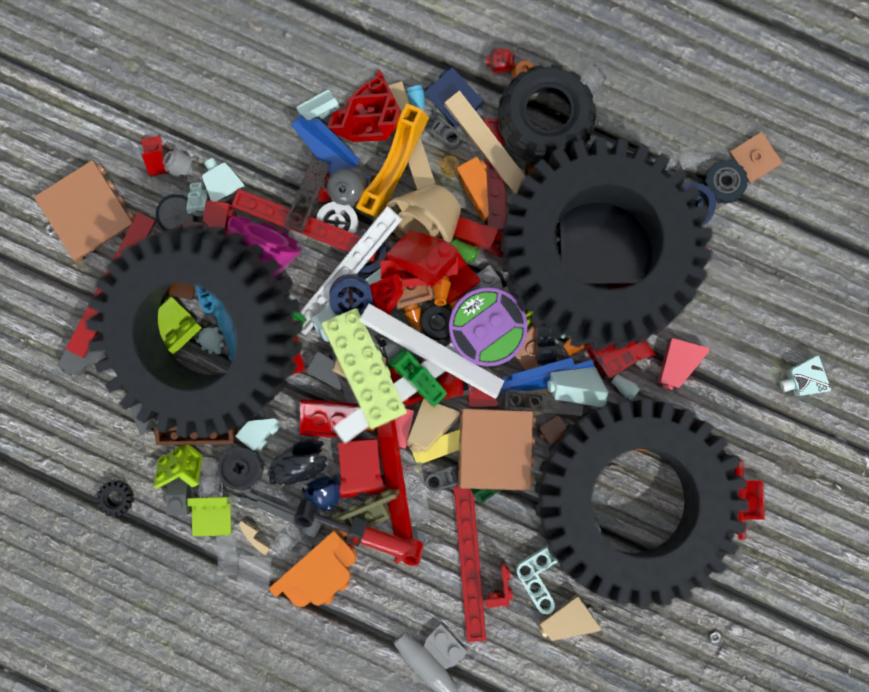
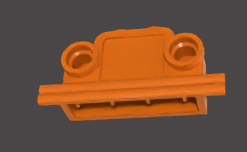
(319, 572)

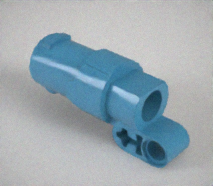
(211, 304)

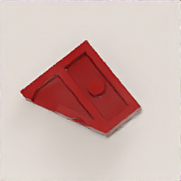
(387, 293)

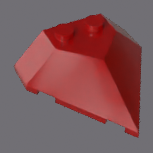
(369, 113)

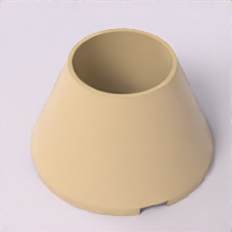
(427, 211)

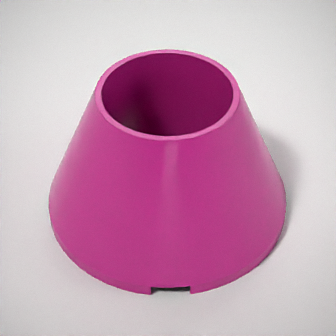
(273, 240)

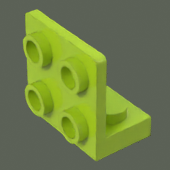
(175, 325)
(182, 463)
(211, 516)

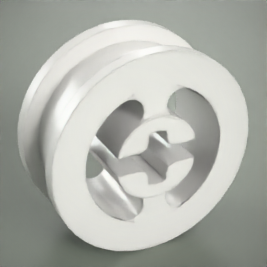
(339, 210)

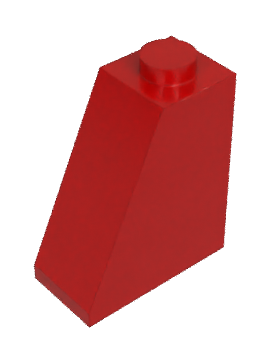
(479, 235)

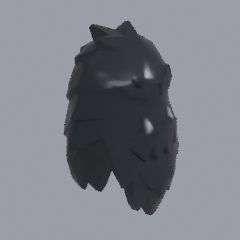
(297, 463)

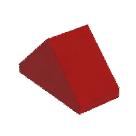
(481, 399)

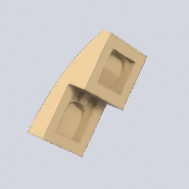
(250, 533)

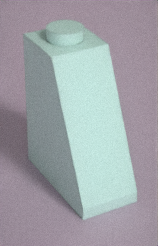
(578, 386)

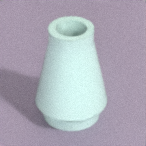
(626, 387)

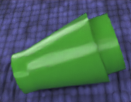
(467, 251)

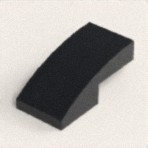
(545, 345)

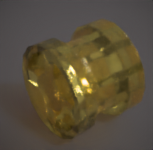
(450, 170)

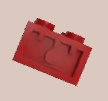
(462, 282)
(497, 599)

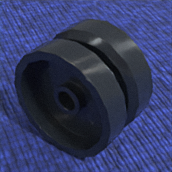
(229, 468)

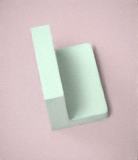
(319, 106)

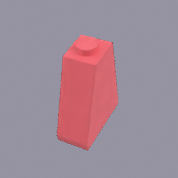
(679, 362)

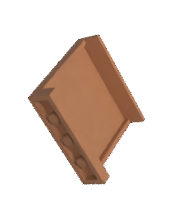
(85, 210)
(496, 449)

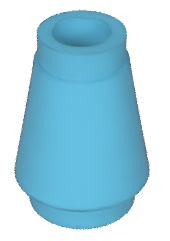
(416, 96)

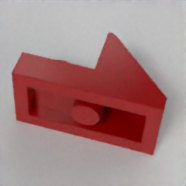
(153, 155)

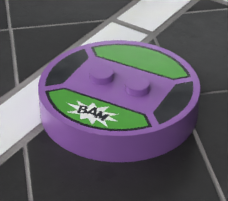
(487, 327)

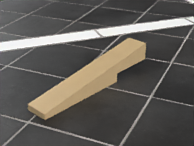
(484, 140)
(418, 161)

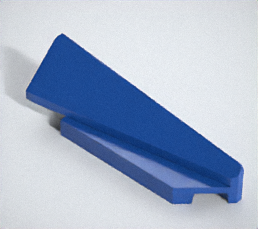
(324, 143)
(538, 377)

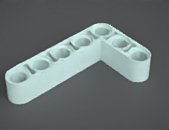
(533, 577)

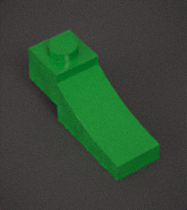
(418, 377)

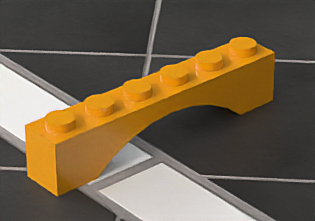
(408, 131)

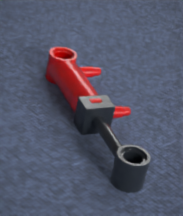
(404, 550)

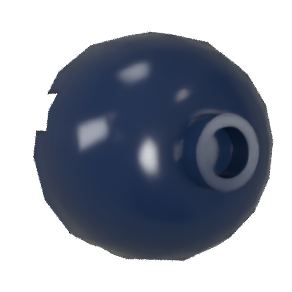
(323, 492)

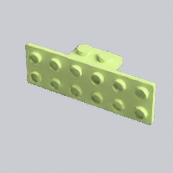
(364, 368)

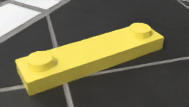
(444, 445)

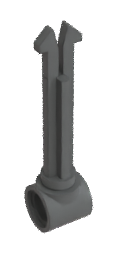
(278, 510)

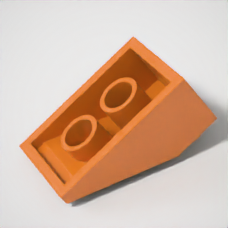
(473, 179)

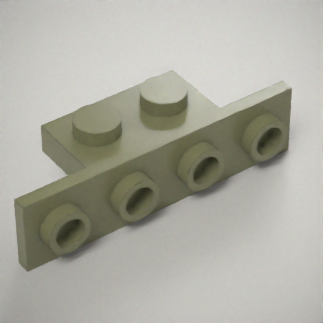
(371, 510)

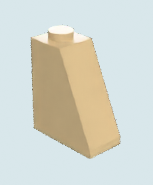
(430, 426)
(568, 621)

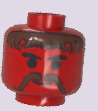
(500, 60)

